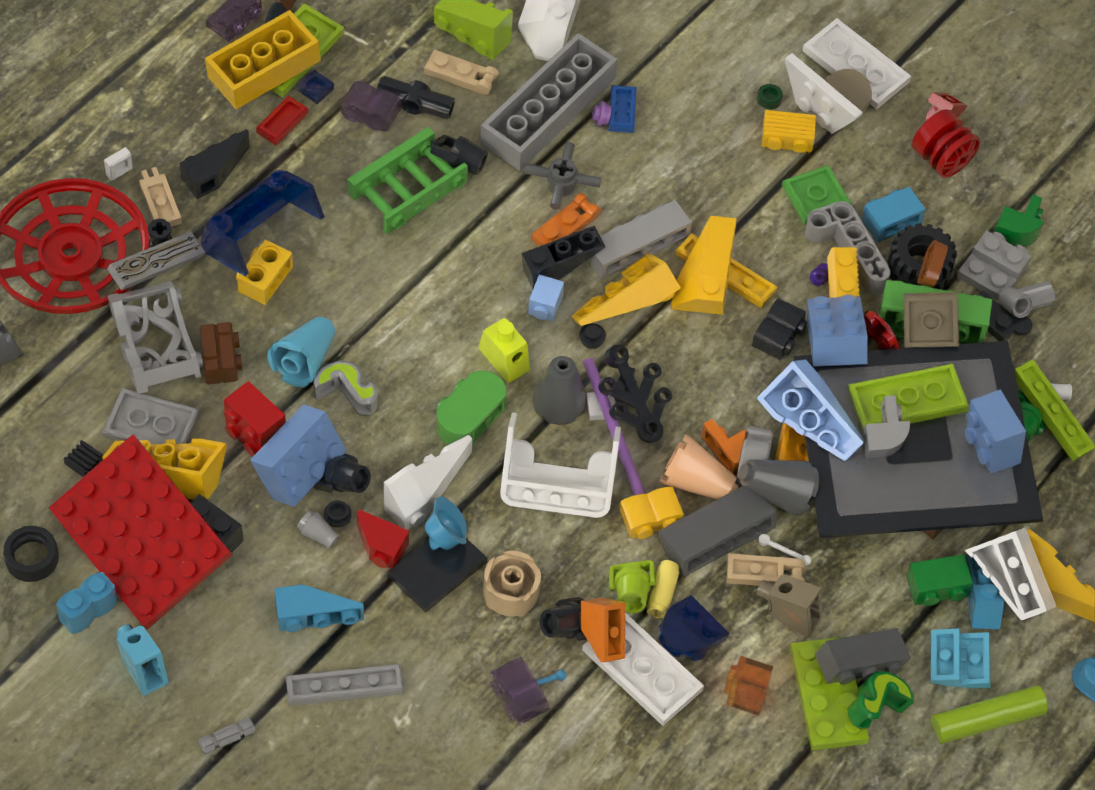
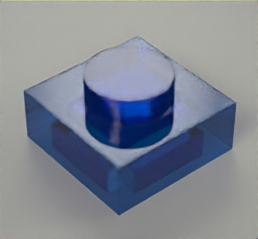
(316, 86)

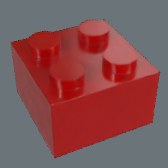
(251, 417)

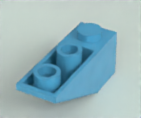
(984, 599)
(309, 607)

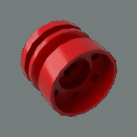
(945, 143)

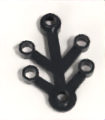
(635, 396)

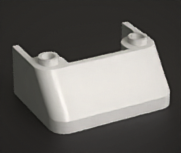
(554, 486)

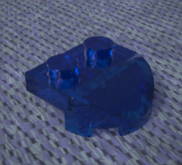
(690, 630)

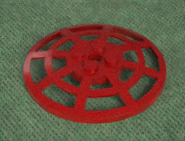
(67, 236)

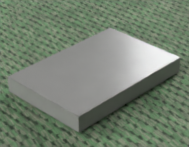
(149, 419)

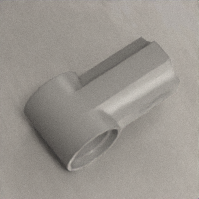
(1023, 300)

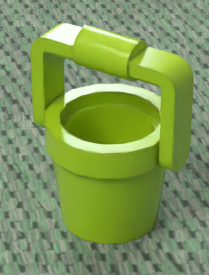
(632, 583)

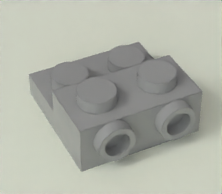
(994, 264)

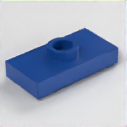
(622, 109)

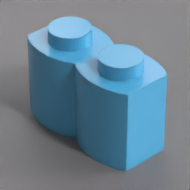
(82, 605)

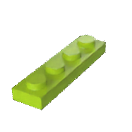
(1053, 410)

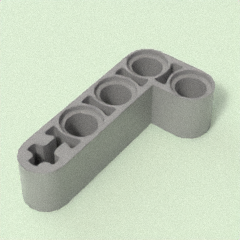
(872, 270)

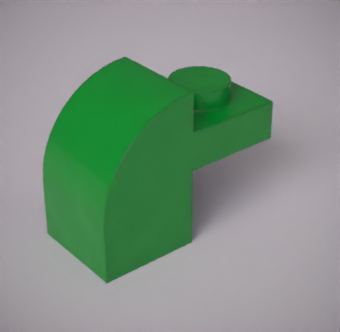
(1021, 227)

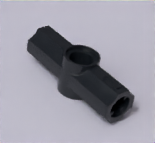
(418, 97)

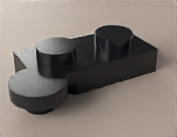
(1003, 324)

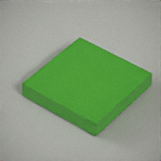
(813, 191)

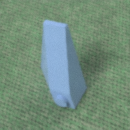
(808, 405)

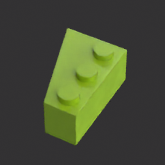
(476, 24)

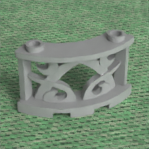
(124, 316)

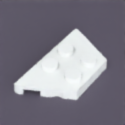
(819, 97)

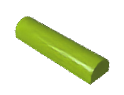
(989, 714)

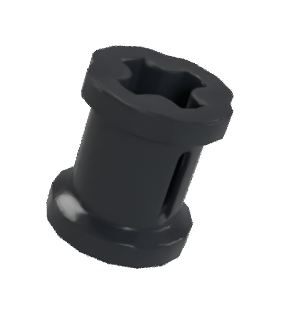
(159, 232)

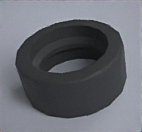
(33, 572)

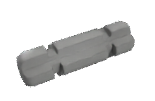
(226, 735)

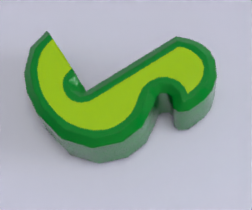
(879, 690)

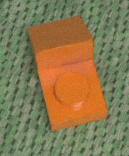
(724, 448)

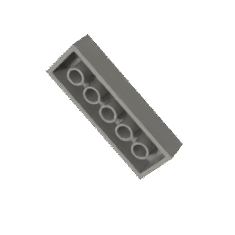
(548, 101)

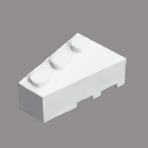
(1015, 572)

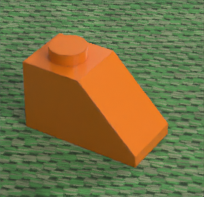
(604, 627)

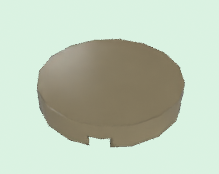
(852, 86)

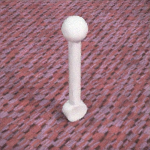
(764, 540)

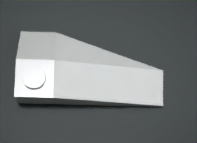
(414, 489)

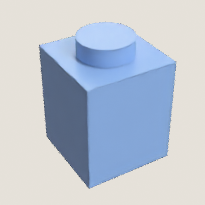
(546, 298)

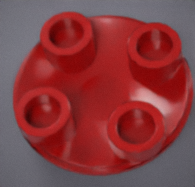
(880, 331)

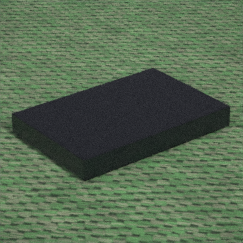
(433, 574)

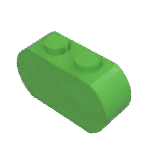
(471, 407)

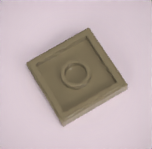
(931, 319)

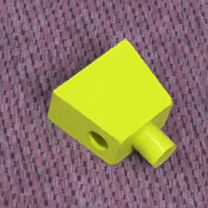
(505, 350)

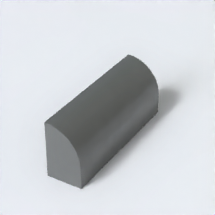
(717, 529)

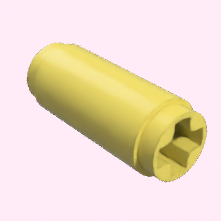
(664, 588)

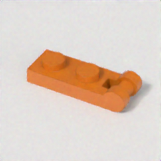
(567, 221)

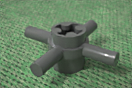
(562, 176)

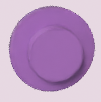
(601, 114)

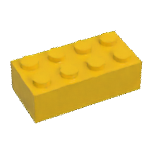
(262, 59)

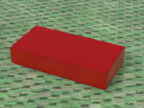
(282, 120)

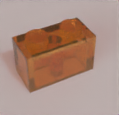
(748, 685)

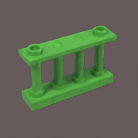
(403, 158)

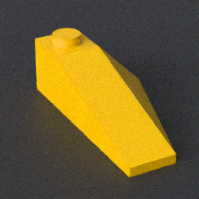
(707, 269)
(643, 285)
(191, 466)
(1064, 586)

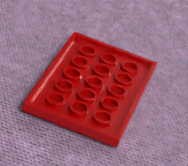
(140, 531)

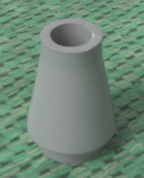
(316, 528)

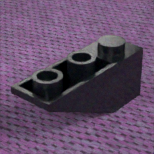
(211, 167)
(561, 255)

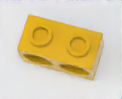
(268, 273)

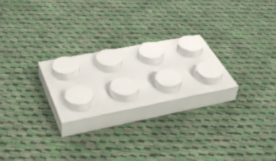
(842, 48)
(650, 674)

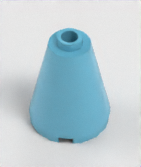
(302, 351)

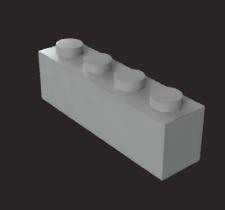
(642, 235)

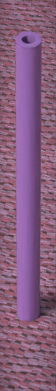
(605, 405)

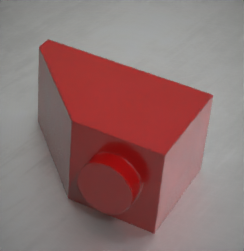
(382, 539)

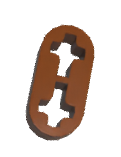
(932, 264)

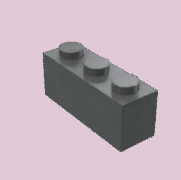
(862, 655)

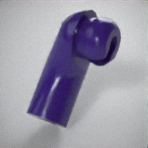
(819, 274)

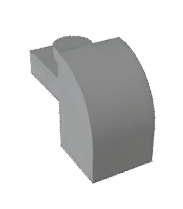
(886, 437)

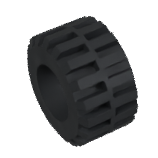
(916, 242)

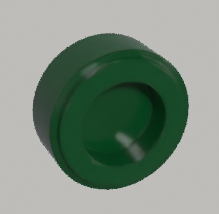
(769, 96)

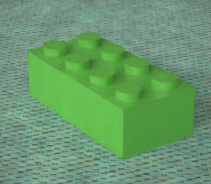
(972, 311)

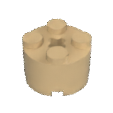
(512, 584)

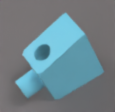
(136, 649)

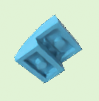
(960, 659)

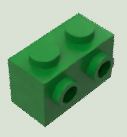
(939, 580)

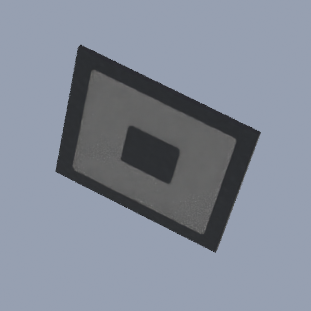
(936, 472)

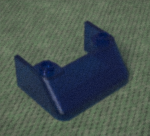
(252, 209)

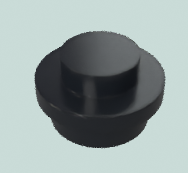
(592, 335)
(337, 513)

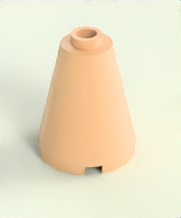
(697, 471)

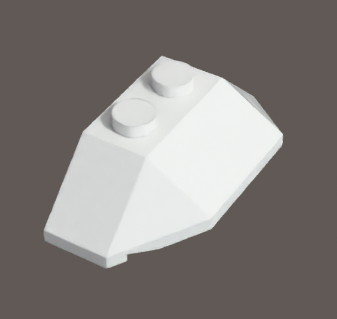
(547, 25)

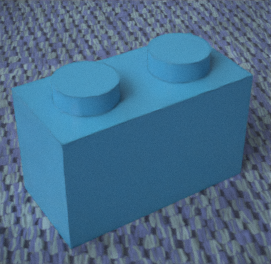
(892, 213)

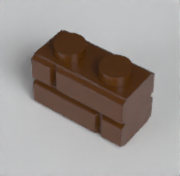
(218, 353)

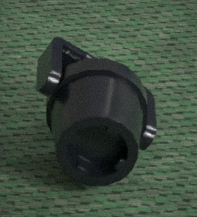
(461, 152)
(344, 475)
(563, 620)

